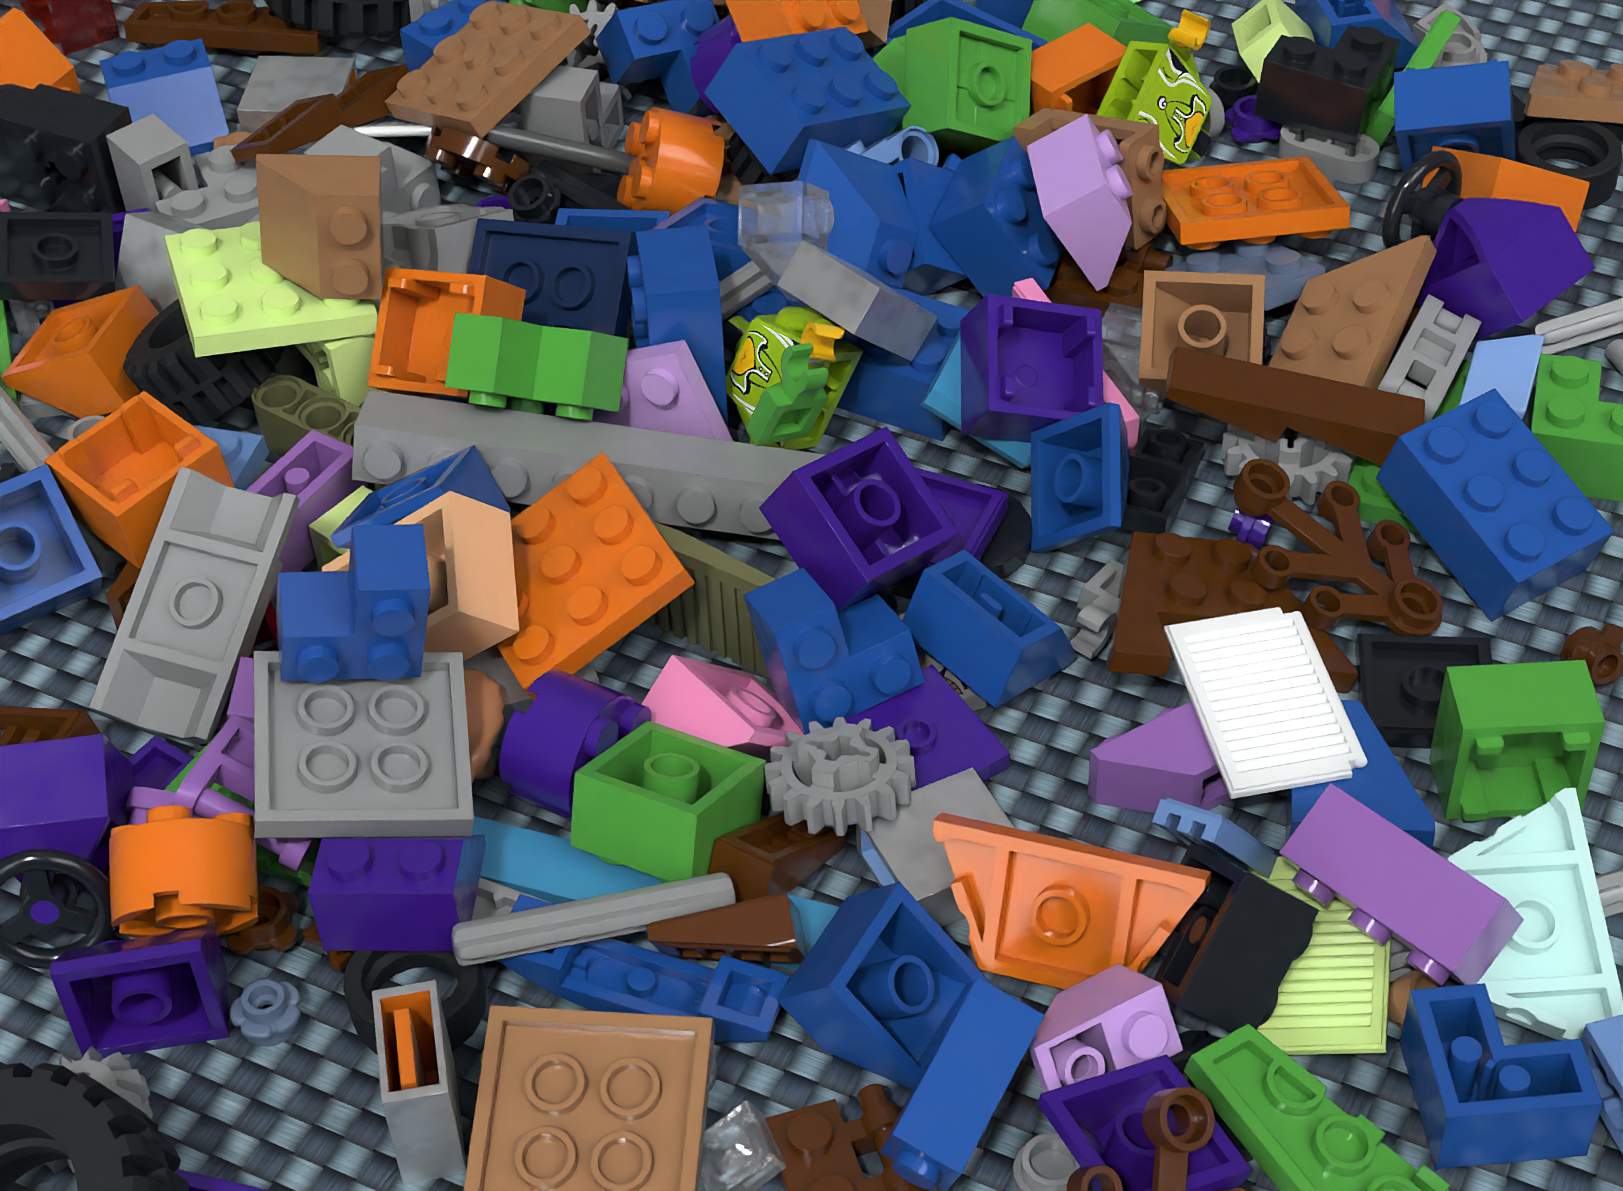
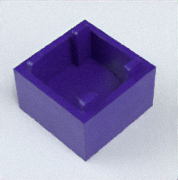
(1027, 366)

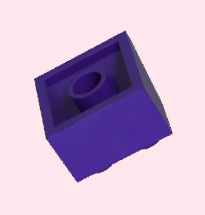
(394, 891)
(145, 992)

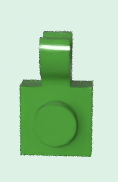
(793, 405)

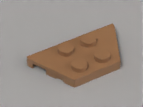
(1577, 92)
(1355, 315)

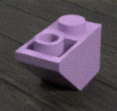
(1103, 1028)

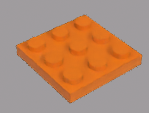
(1251, 202)
(585, 572)

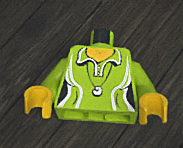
(1164, 88)
(758, 357)

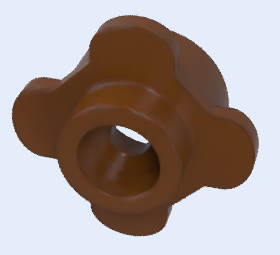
(1599, 650)
(273, 926)

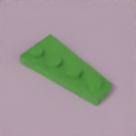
(1292, 1126)

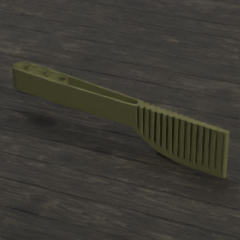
(706, 613)

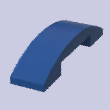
(636, 980)

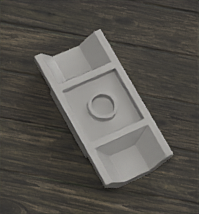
(194, 608)

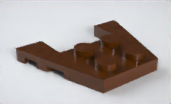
(1194, 579)

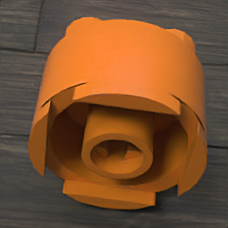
(671, 161)
(183, 873)

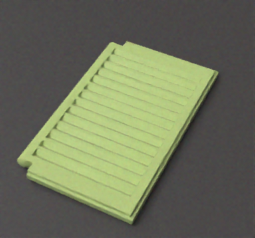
(1336, 989)

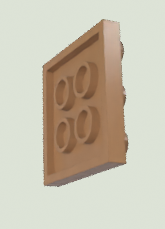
(486, 67)
(590, 1101)

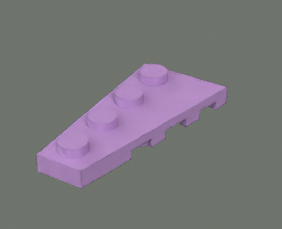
(664, 394)

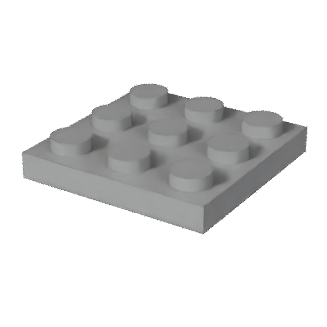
(362, 754)

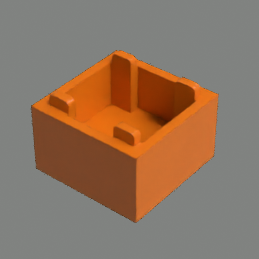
(1074, 71)
(418, 322)
(125, 468)

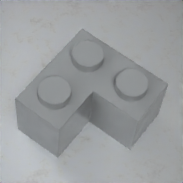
(575, 108)
(407, 178)
(226, 192)

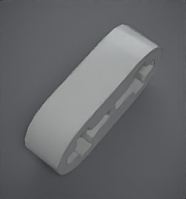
(1332, 157)

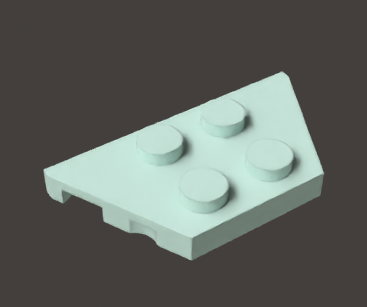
(1560, 959)

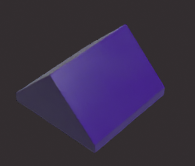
(1104, 1126)

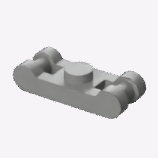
(1430, 354)

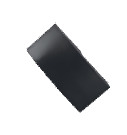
(1159, 479)

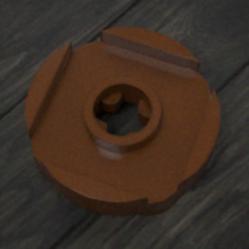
(468, 156)

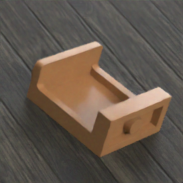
(1141, 164)

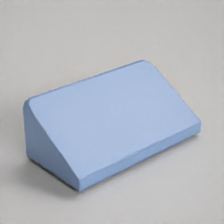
(1506, 366)

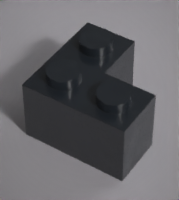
(1327, 88)
(1234, 945)

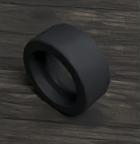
(1575, 141)
(371, 969)

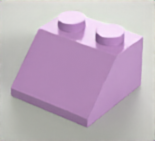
(1084, 195)

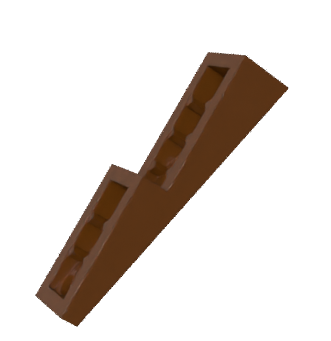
(317, 116)
(1271, 399)

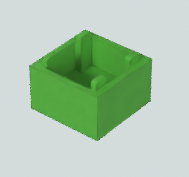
(966, 83)
(1514, 737)

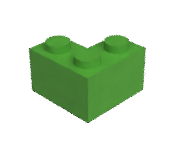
(536, 366)
(1576, 426)

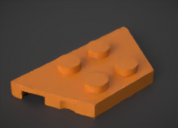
(1059, 905)

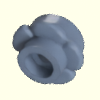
(267, 1025)

